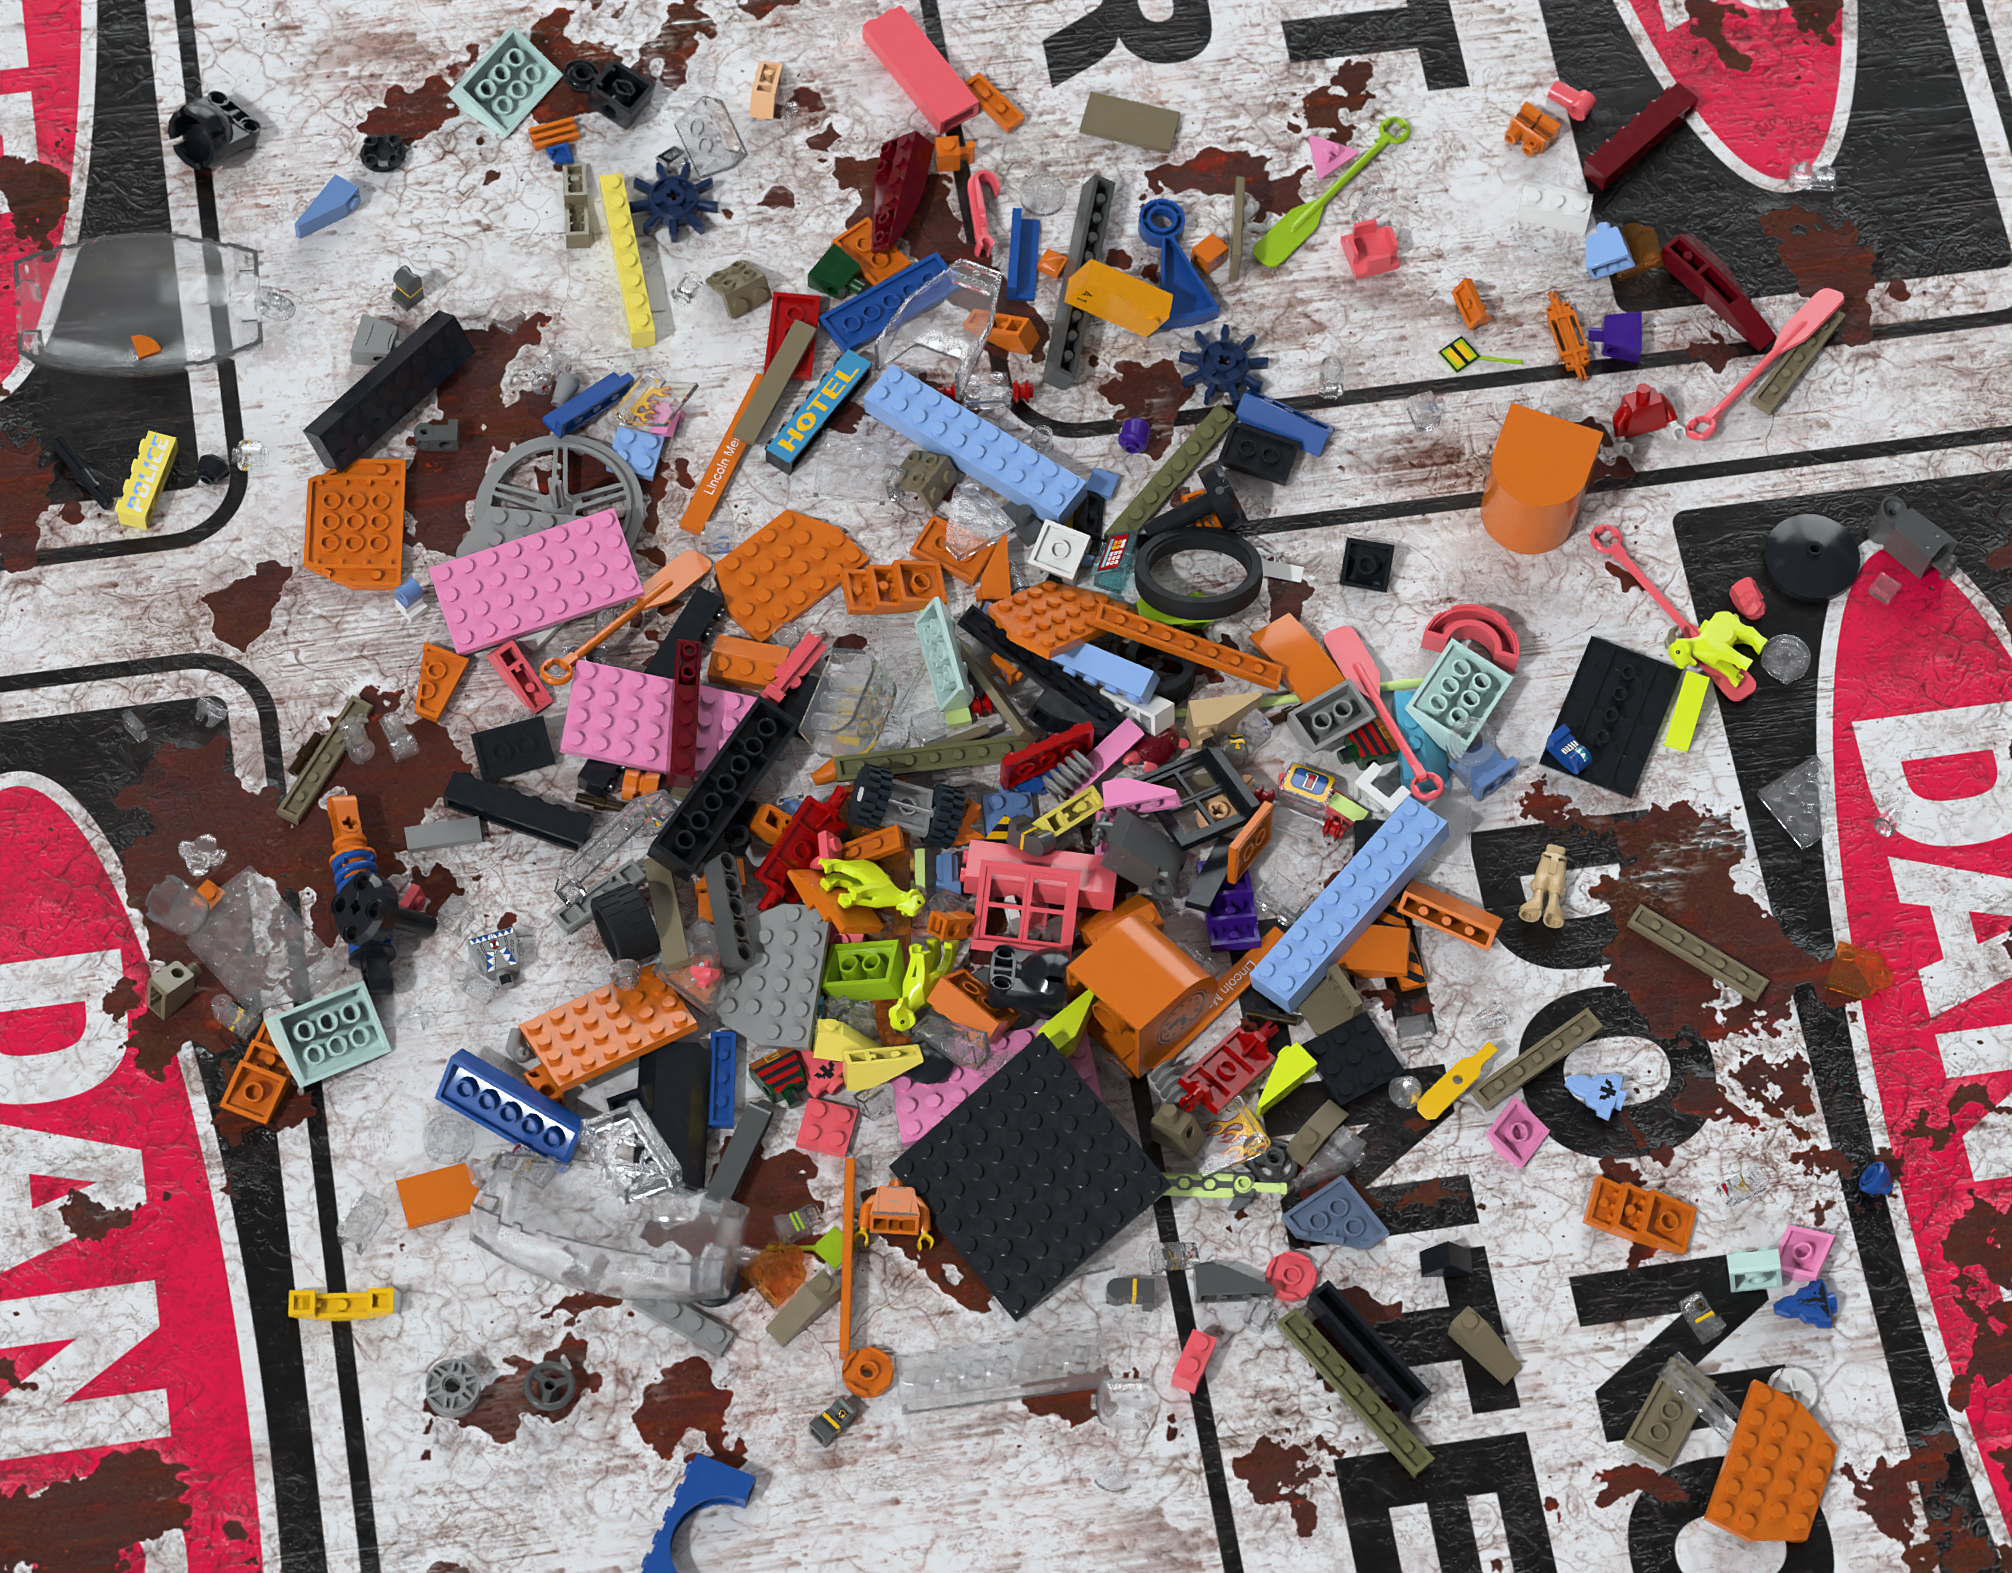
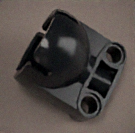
(212, 130)
(1028, 980)

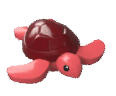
(1155, 749)

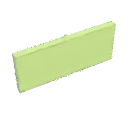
(1347, 807)

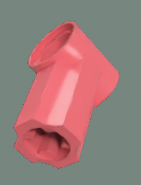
(1577, 103)

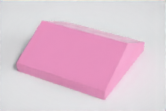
(1516, 1133)
(1804, 1253)

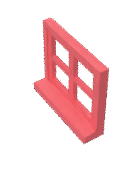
(1030, 872)

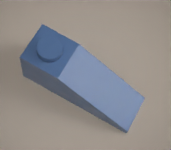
(329, 206)

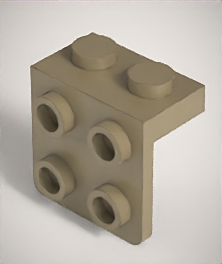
(740, 287)
(928, 476)
(1331, 1002)

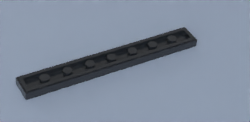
(1037, 667)

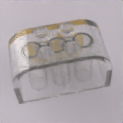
(848, 705)

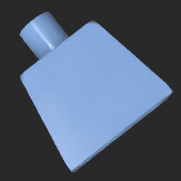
(1607, 252)

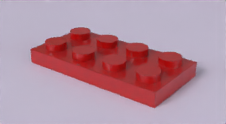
(784, 311)
(1043, 756)

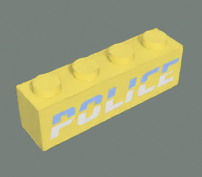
(147, 480)

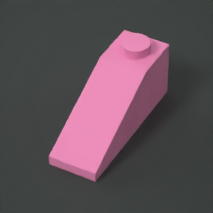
(1137, 797)

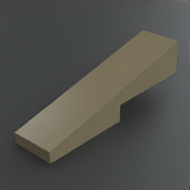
(576, 205)

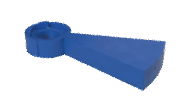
(1191, 299)

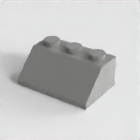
(1329, 716)

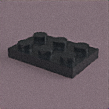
(1258, 453)
(512, 748)

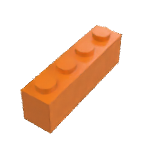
(1449, 915)

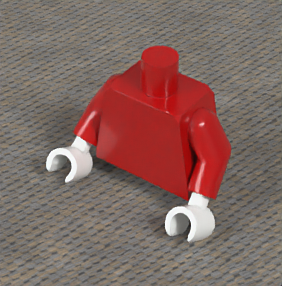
(1643, 413)

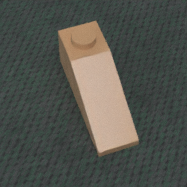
(765, 90)

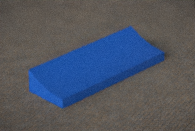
(509, 1107)

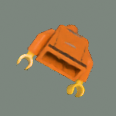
(894, 1211)

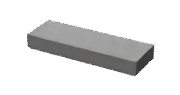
(443, 834)

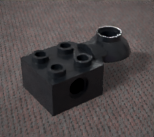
(616, 93)

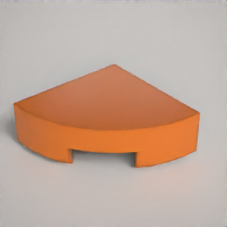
(145, 346)

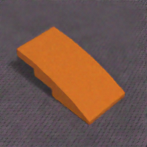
(893, 587)
(1305, 664)
(849, 920)
(1378, 953)
(258, 1080)
(1640, 1215)

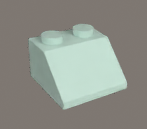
(1754, 1269)

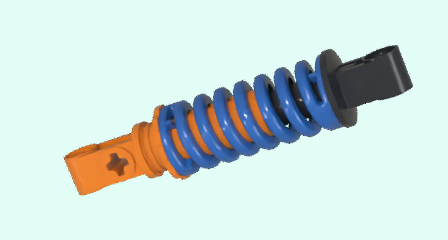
(349, 859)

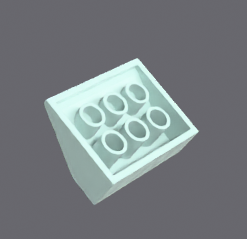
(505, 83)
(943, 657)
(1457, 688)
(328, 1034)

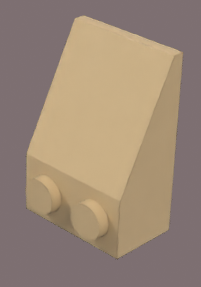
(1217, 716)

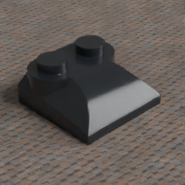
(1366, 565)

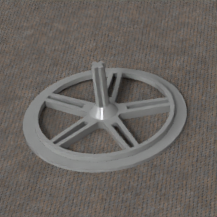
(559, 499)

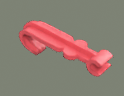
(977, 208)
(794, 667)

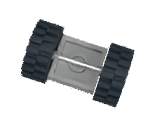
(917, 810)

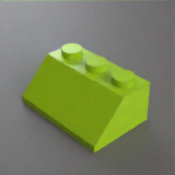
(1144, 610)
(865, 970)

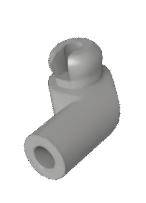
(514, 1048)

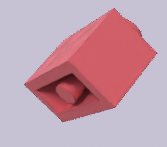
(1193, 1361)

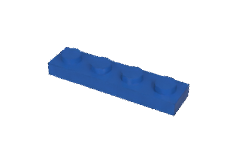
(722, 1080)

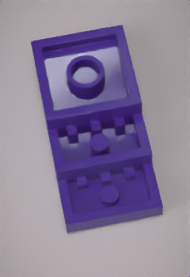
(1232, 917)

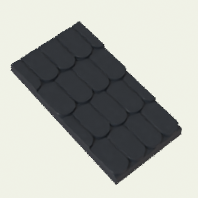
(1615, 713)

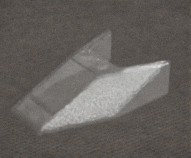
(945, 315)

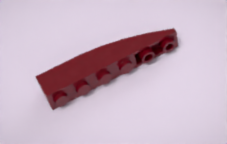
(683, 715)

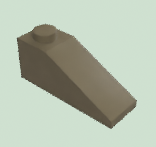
(1315, 1133)
(804, 1308)
(1484, 1345)

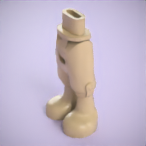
(1548, 878)

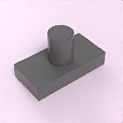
(1027, 524)

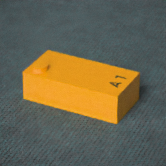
(1118, 298)

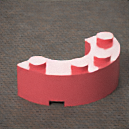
(1475, 624)

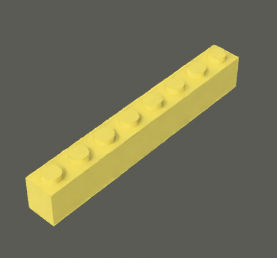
(627, 260)

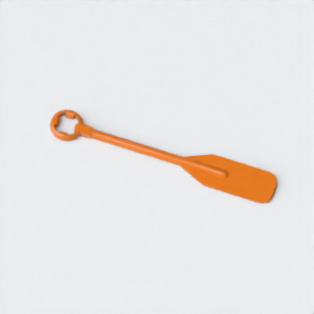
(658, 591)

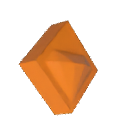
(1052, 264)

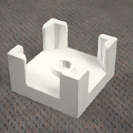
(1059, 551)
(1370, 798)

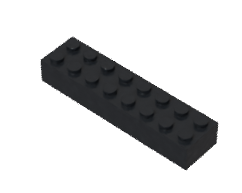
(389, 391)
(723, 789)

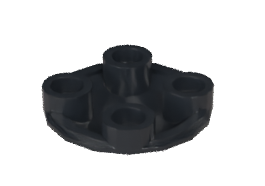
(383, 152)
(934, 1067)

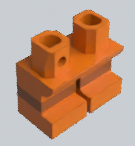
(1532, 129)

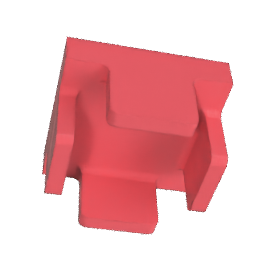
(1370, 249)

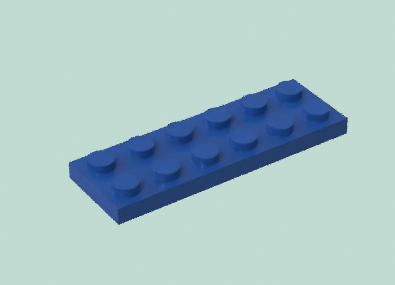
(868, 313)

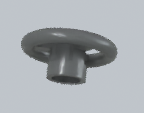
(1277, 1154)
(549, 1395)

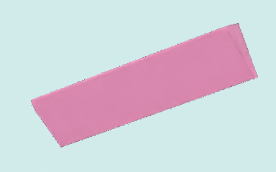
(1108, 753)

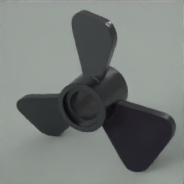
(754, 852)

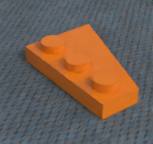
(438, 680)

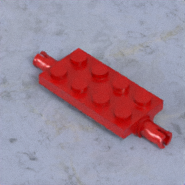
(799, 846)
(1228, 1069)

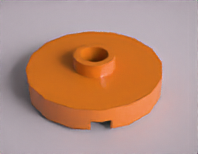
(869, 1360)

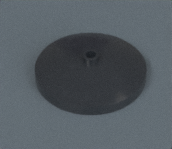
(1811, 558)

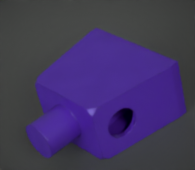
(1619, 336)

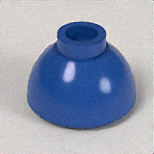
(1876, 1179)

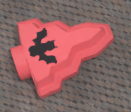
(821, 1074)

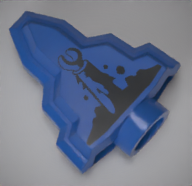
(1810, 1305)

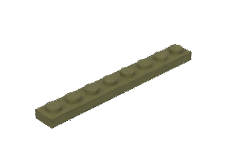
(1174, 471)
(930, 757)
(1355, 1392)

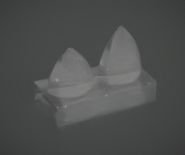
(1811, 177)

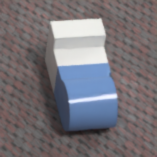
(410, 600)

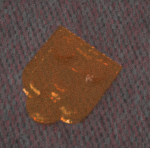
(1644, 248)
(1858, 972)
(776, 1271)

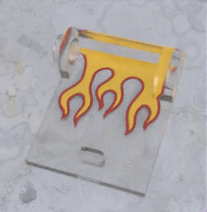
(653, 400)
(1230, 1139)

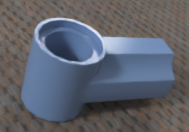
(947, 873)

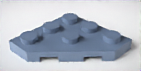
(1336, 1217)

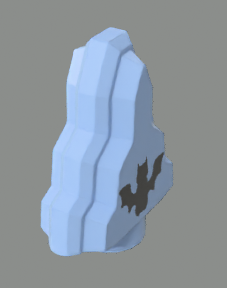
(1599, 1092)

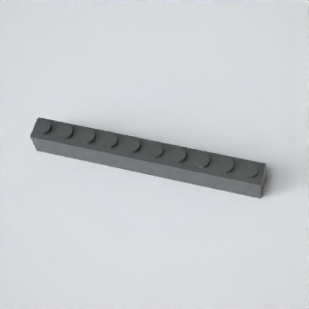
(1085, 244)

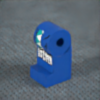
(1568, 750)

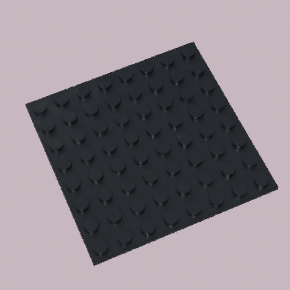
(1030, 1176)

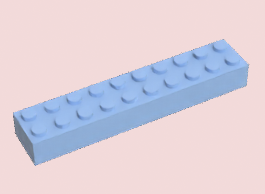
(975, 446)
(1349, 904)

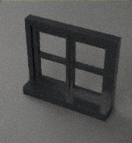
(1227, 783)

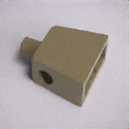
(171, 988)
(1177, 1130)

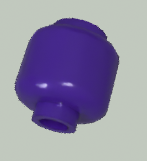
(1134, 435)

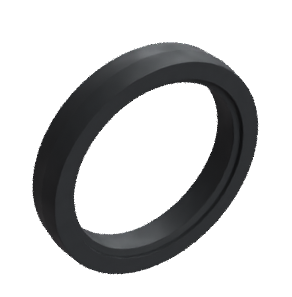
(1198, 607)

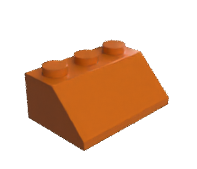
(744, 663)
(1098, 924)
(965, 1002)

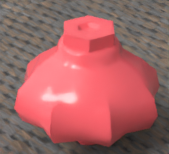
(704, 975)

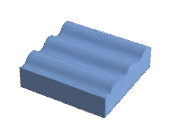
(1102, 483)

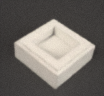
(1012, 916)

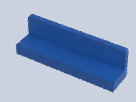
(1022, 257)
(588, 404)
(1283, 421)

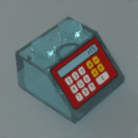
(1115, 561)

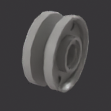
(453, 1373)

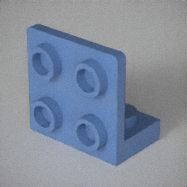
(1490, 774)

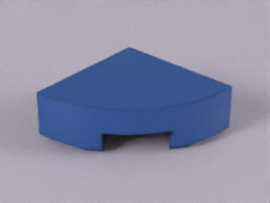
(560, 153)

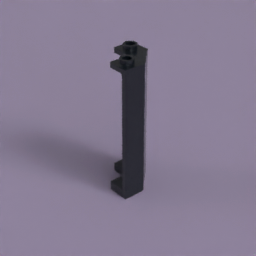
(679, 1104)

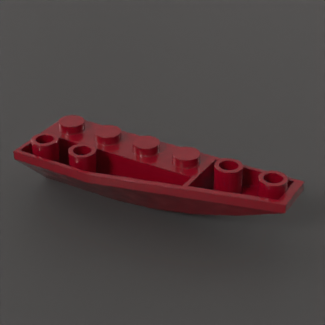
(898, 187)
(1717, 287)

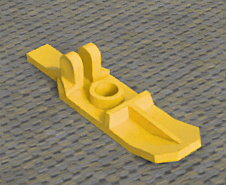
(1445, 1091)

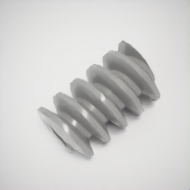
(1067, 775)
(1166, 1082)

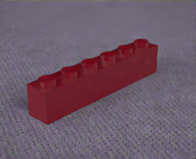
(1640, 135)

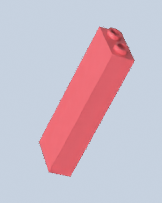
(920, 69)
(1095, 885)

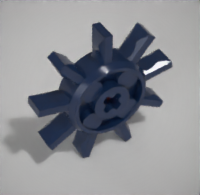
(673, 201)
(1223, 366)

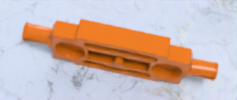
(1575, 356)

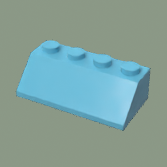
(1423, 746)

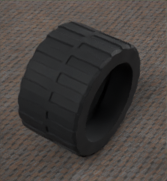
(1175, 689)
(625, 924)

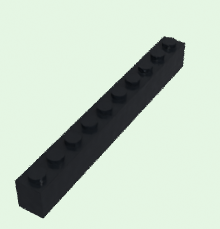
(693, 624)

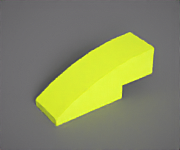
(1686, 711)

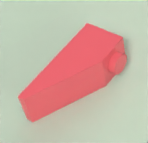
(519, 676)

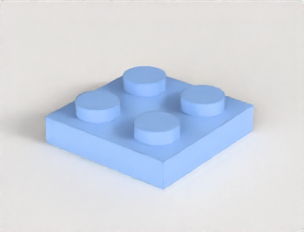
(639, 451)

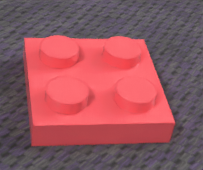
(826, 1128)

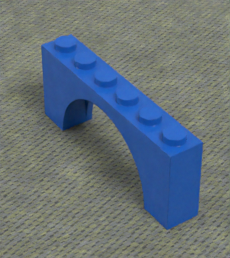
(705, 1485)

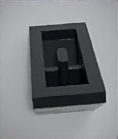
(1446, 1260)

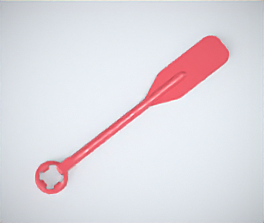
(1793, 333)
(1358, 665)
(1747, 684)

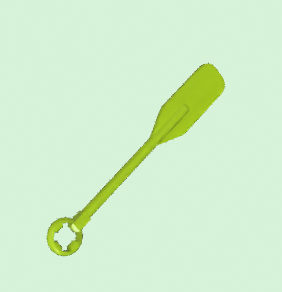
(1304, 219)

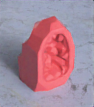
(1748, 598)

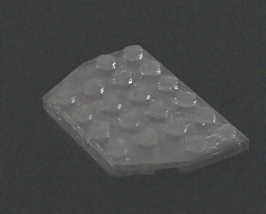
(262, 946)

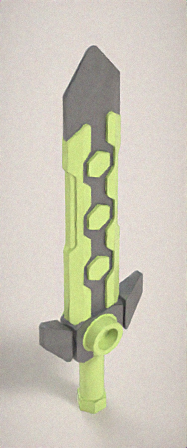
(1226, 1186)

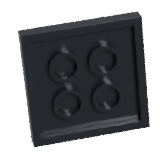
(1353, 1060)

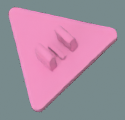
(1329, 155)

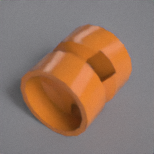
(638, 784)

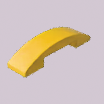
(341, 1306)

